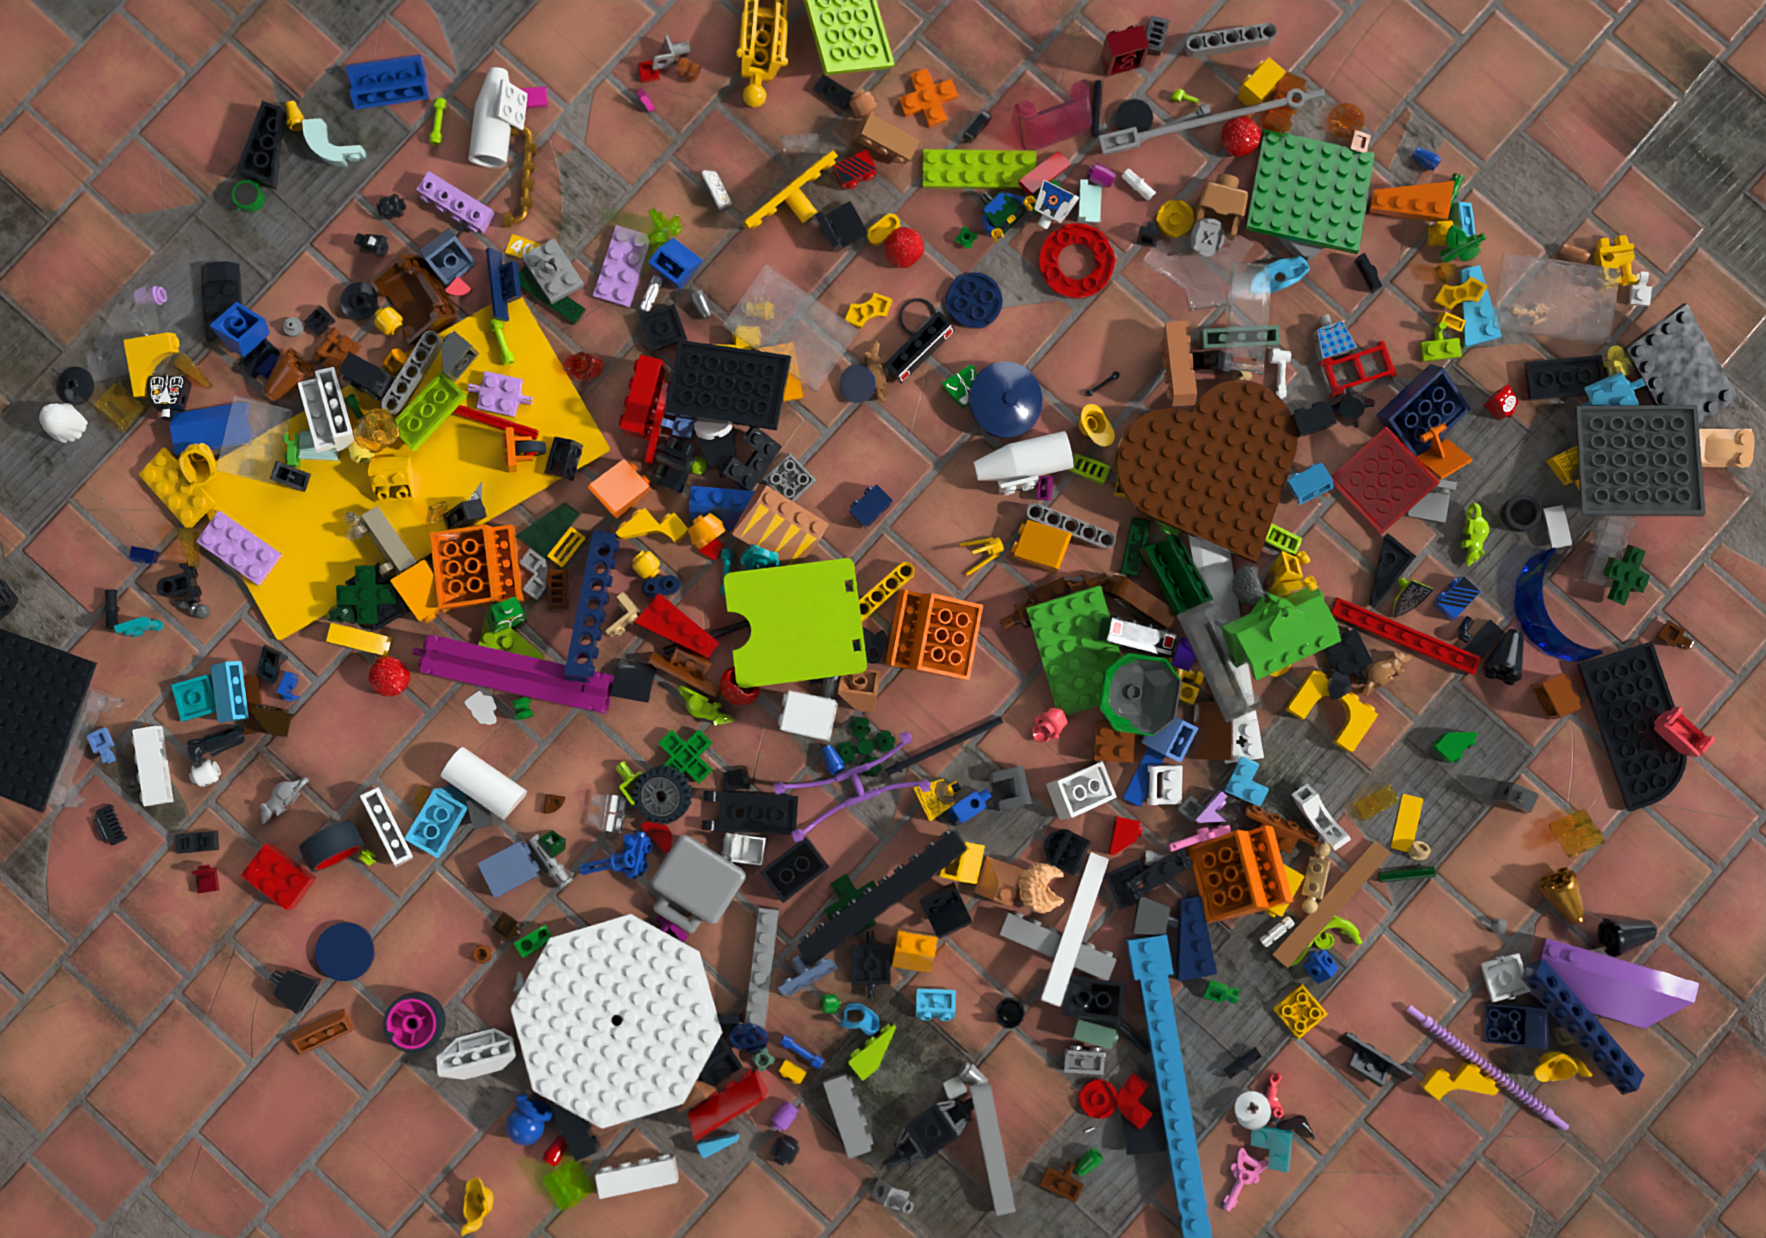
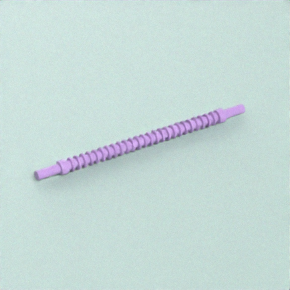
(1546, 1113)

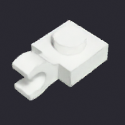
(1640, 293)

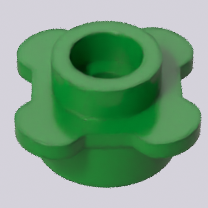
(967, 243)

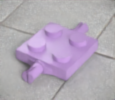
(500, 394)

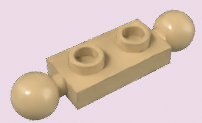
(1316, 878)

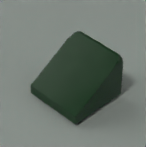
(552, 843)

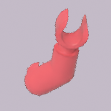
(1276, 1109)

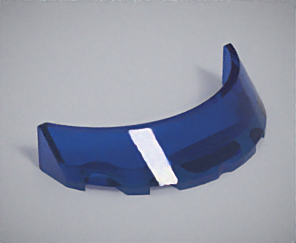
(1534, 617)

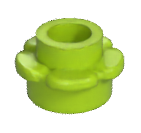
(367, 857)

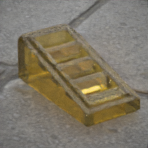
(187, 365)
(188, 540)

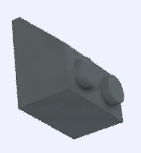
(456, 355)

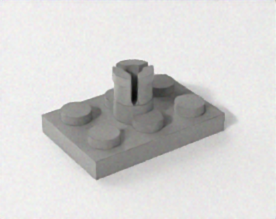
(552, 271)

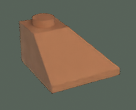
(860, 689)
(998, 881)

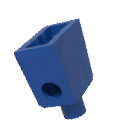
(962, 809)

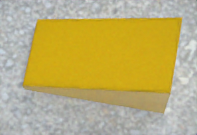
(1452, 321)

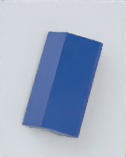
(388, 82)
(199, 427)

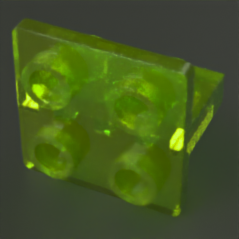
(665, 228)
(568, 1184)

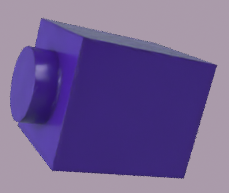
(1183, 655)

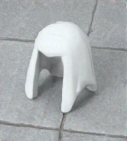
(62, 422)

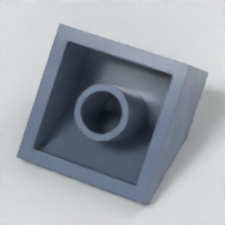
(447, 257)

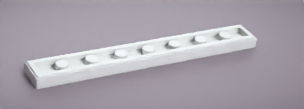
(1074, 929)

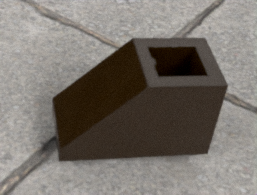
(273, 722)

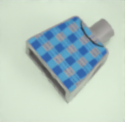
(1332, 339)

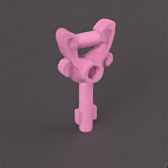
(1203, 835)
(1243, 1176)

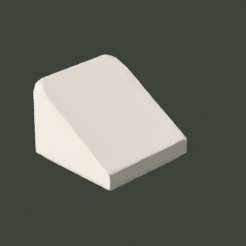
(954, 1087)

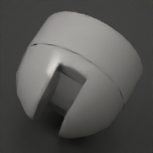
(1499, 925)

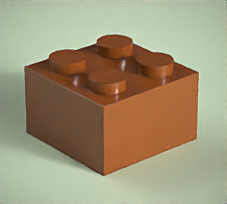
(1556, 696)
(1112, 744)

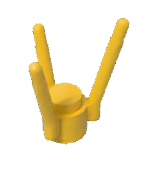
(992, 546)

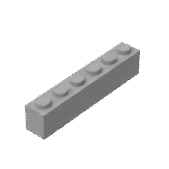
(1047, 941)
(762, 966)

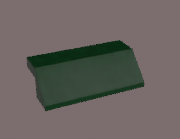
(1176, 574)

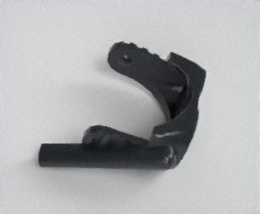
(1296, 1122)

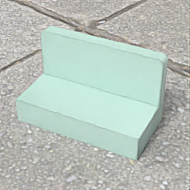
(1089, 202)

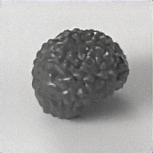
(1247, 585)

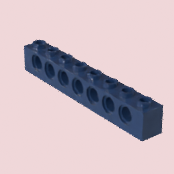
(600, 542)
(1582, 1026)

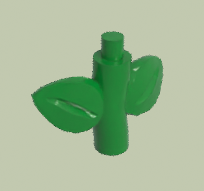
(1461, 245)

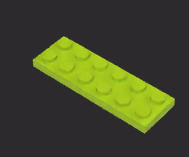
(976, 168)

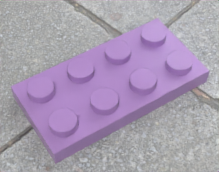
(622, 266)
(239, 548)

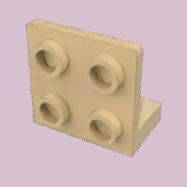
(632, 611)

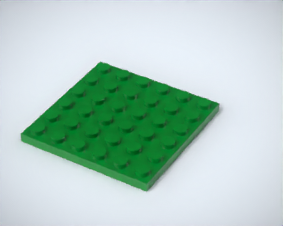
(1310, 191)

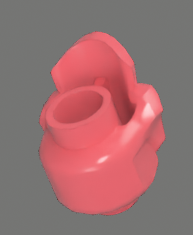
(1049, 725)

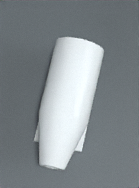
(494, 112)
(1022, 462)

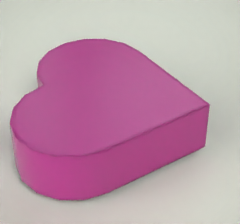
(645, 100)

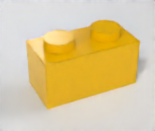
(792, 1071)

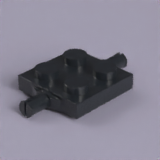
(1349, 655)
(870, 964)

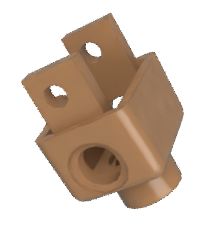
(1222, 202)

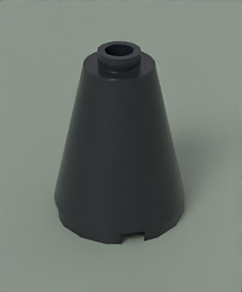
(1624, 935)

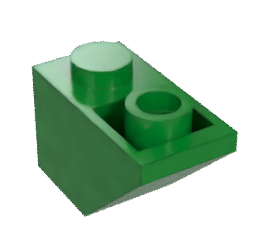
(1452, 744)

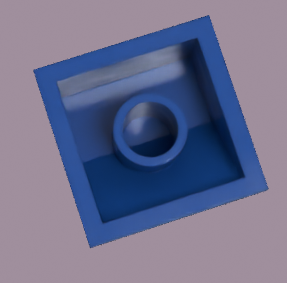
(240, 329)

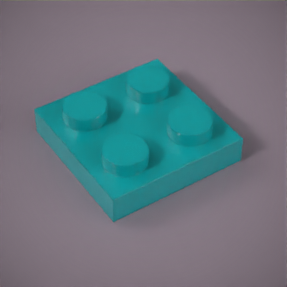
(194, 697)

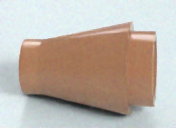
(1575, 254)

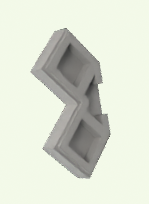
(537, 566)

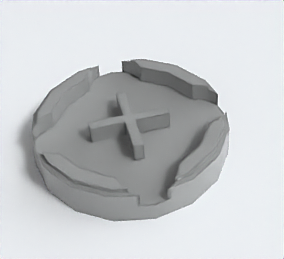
(1207, 237)

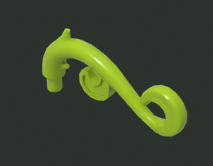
(1337, 922)

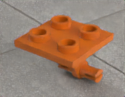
(1443, 456)

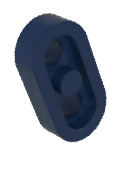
(660, 586)

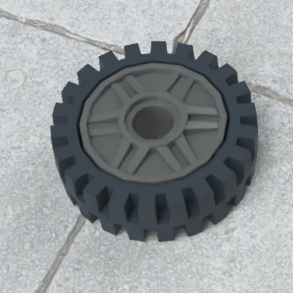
(676, 791)

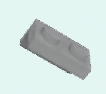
(1084, 1060)

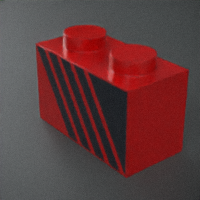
(855, 170)

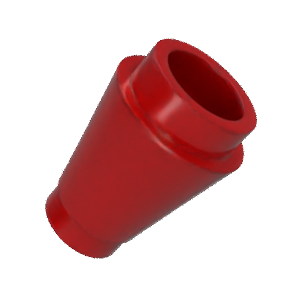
(555, 1151)

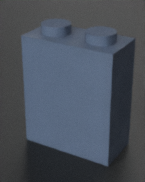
(509, 869)

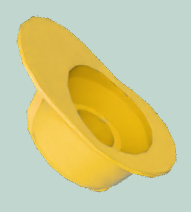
(1096, 426)

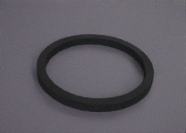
(908, 302)

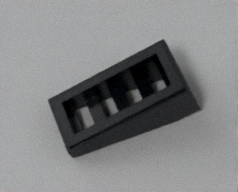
(1155, 49)

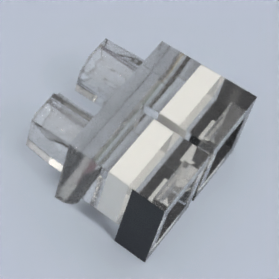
(606, 820)

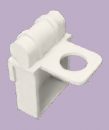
(743, 848)

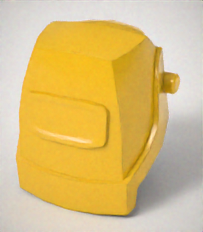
(198, 464)

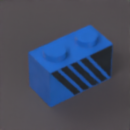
(1456, 597)

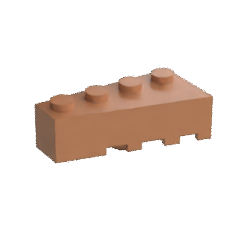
(1178, 364)

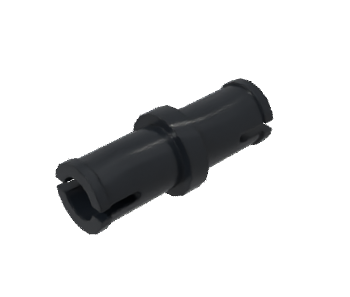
(111, 609)
(1242, 1063)

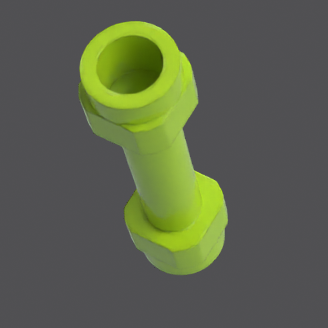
(439, 106)
(496, 326)

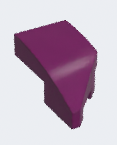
(666, 924)

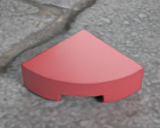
(458, 288)

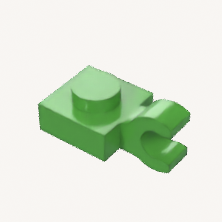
(293, 451)

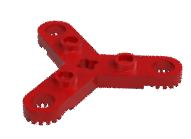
(656, 416)

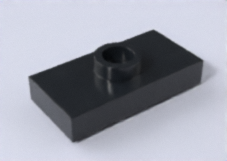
(833, 92)
(1368, 273)

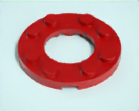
(1076, 234)

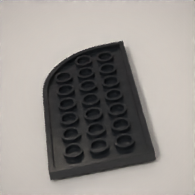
(1626, 699)

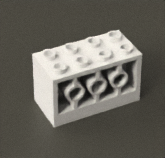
(808, 715)

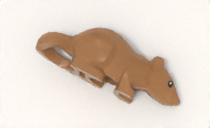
(875, 365)
(1382, 671)

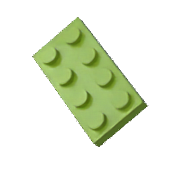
(429, 410)

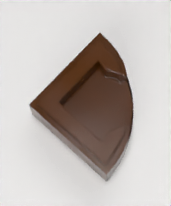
(553, 803)

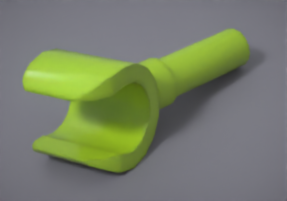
(1179, 94)

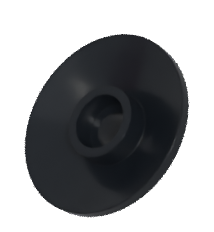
(352, 295)
(82, 387)

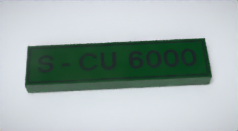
(565, 307)

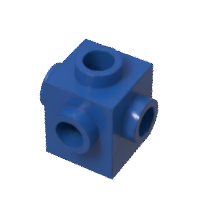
(1320, 966)

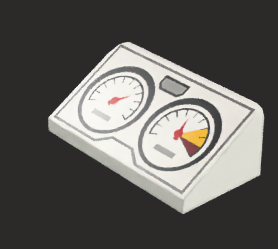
(716, 189)

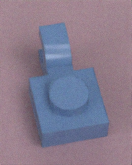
(681, 427)
(100, 743)

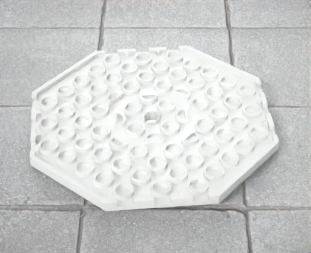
(627, 1068)

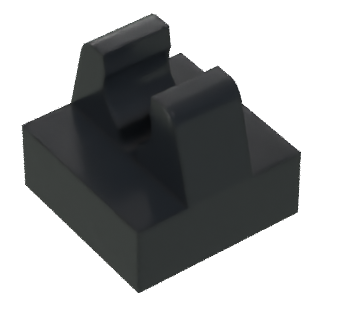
(1148, 235)

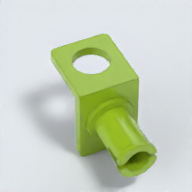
(629, 780)

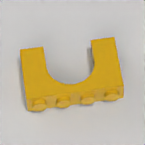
(1358, 715)

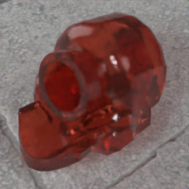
(583, 366)

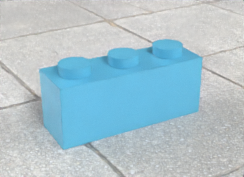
(229, 691)

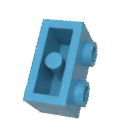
(1310, 483)

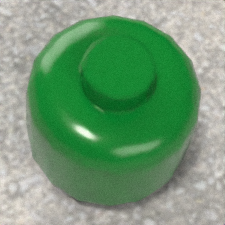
(829, 1003)

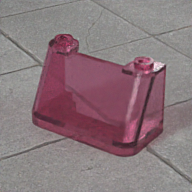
(1056, 123)

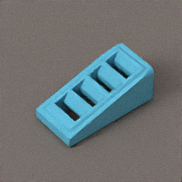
(710, 1146)

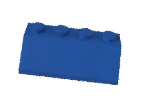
(720, 502)

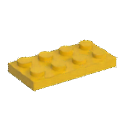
(171, 486)

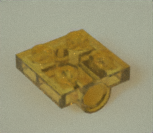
(1576, 833)

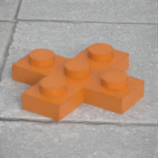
(928, 97)

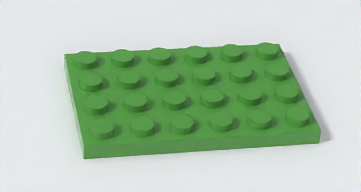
(1070, 649)

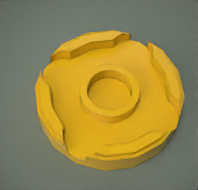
(1175, 218)

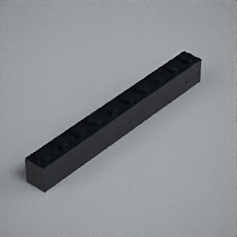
(882, 897)

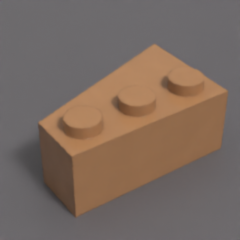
(885, 139)

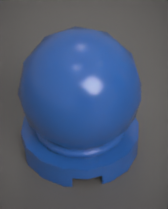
(526, 1122)

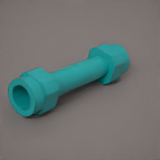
(727, 556)

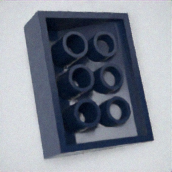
(1423, 405)

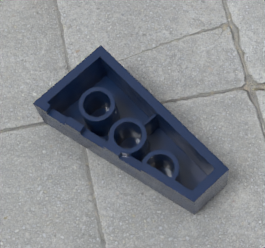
(1194, 946)

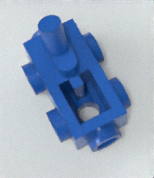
(640, 846)

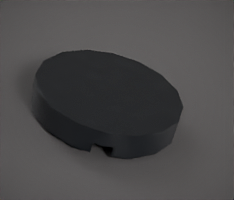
(1134, 114)

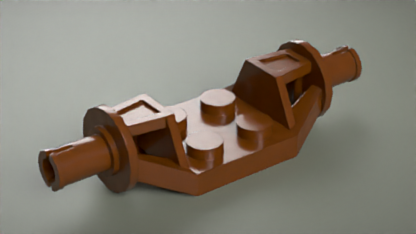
(1050, 591)

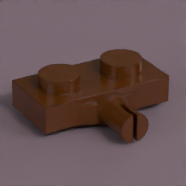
(1062, 1182)

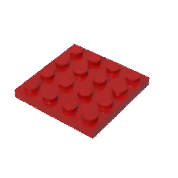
(1384, 480)

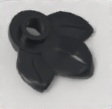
(872, 643)

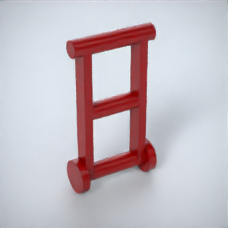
(1328, 362)

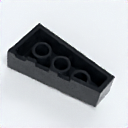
(263, 148)

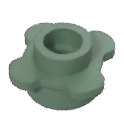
(763, 1064)

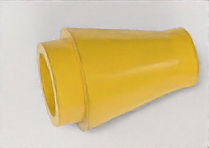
(293, 116)

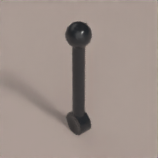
(1115, 375)

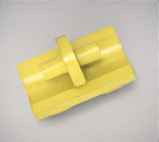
(1616, 361)

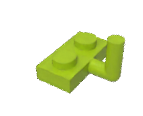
(1440, 348)

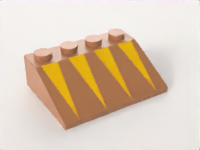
(779, 526)

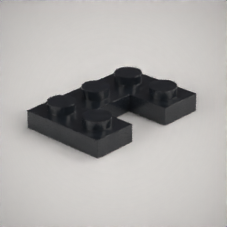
(764, 452)
(386, 612)

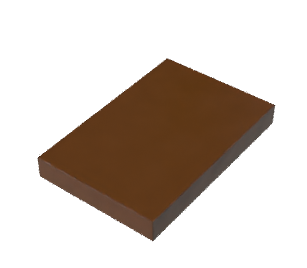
(1213, 735)

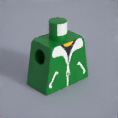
(959, 384)
(506, 615)

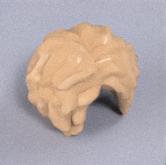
(1034, 888)

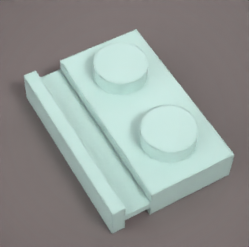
(308, 450)

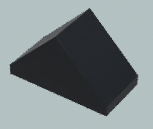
(290, 476)

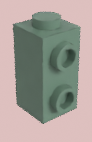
(1094, 1033)

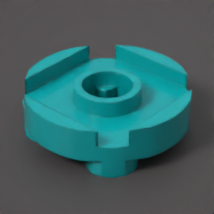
(759, 558)

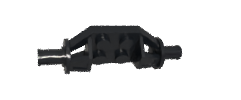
(930, 1132)

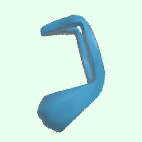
(869, 1023)

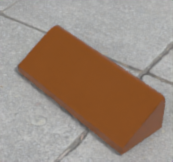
(321, 1032)

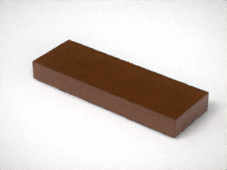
(253, 697)

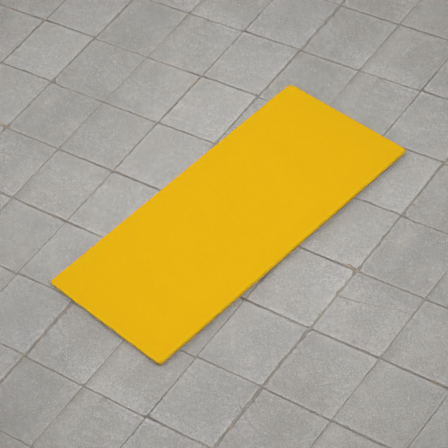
(446, 468)

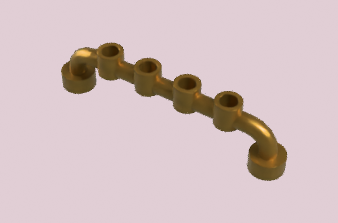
(527, 183)

